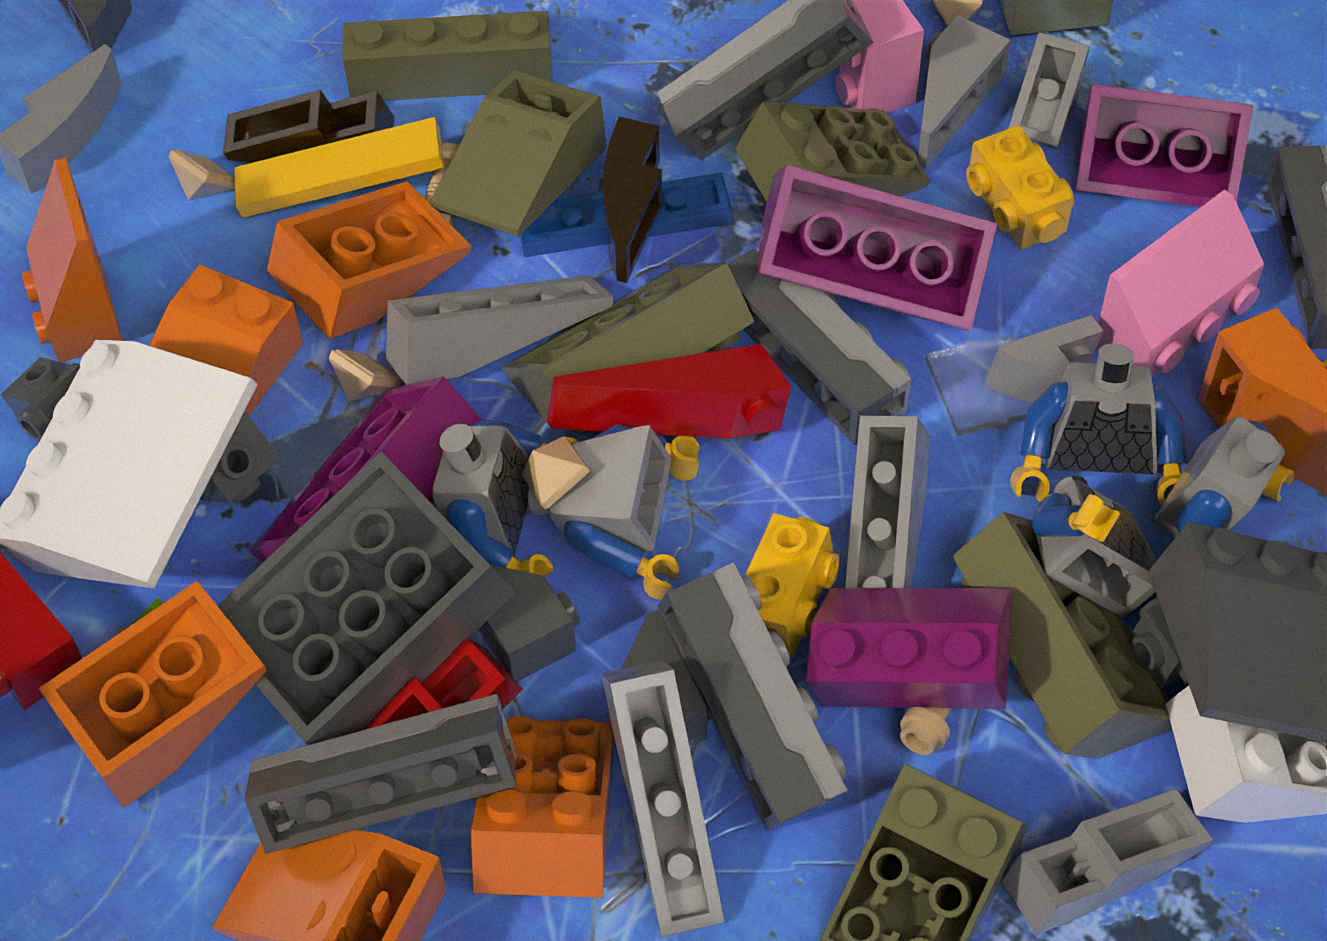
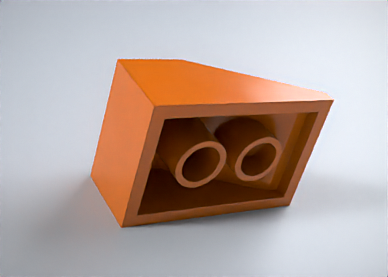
(360, 254)
(67, 273)
(231, 328)
(154, 691)

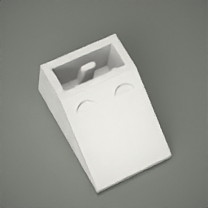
(1245, 769)

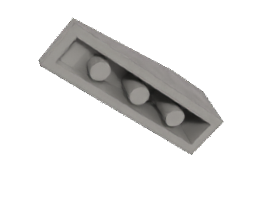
(475, 327)
(887, 501)
(663, 795)

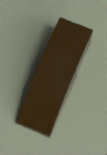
(302, 124)
(631, 192)

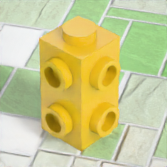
(1020, 187)
(790, 572)

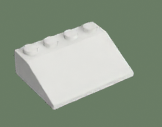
(122, 464)

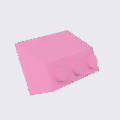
(1183, 286)

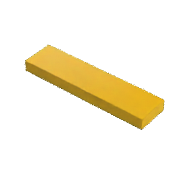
(338, 167)

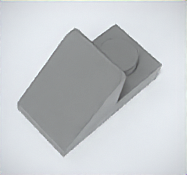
(1050, 88)
(1036, 361)

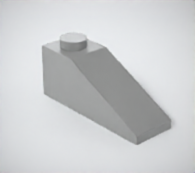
(962, 72)

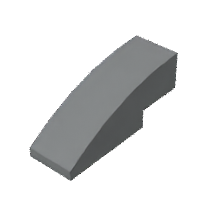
(60, 118)
(1104, 860)

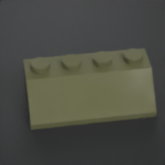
(444, 54)
(668, 317)
(1065, 648)

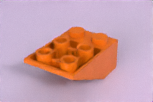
(1272, 378)
(555, 823)
(336, 891)

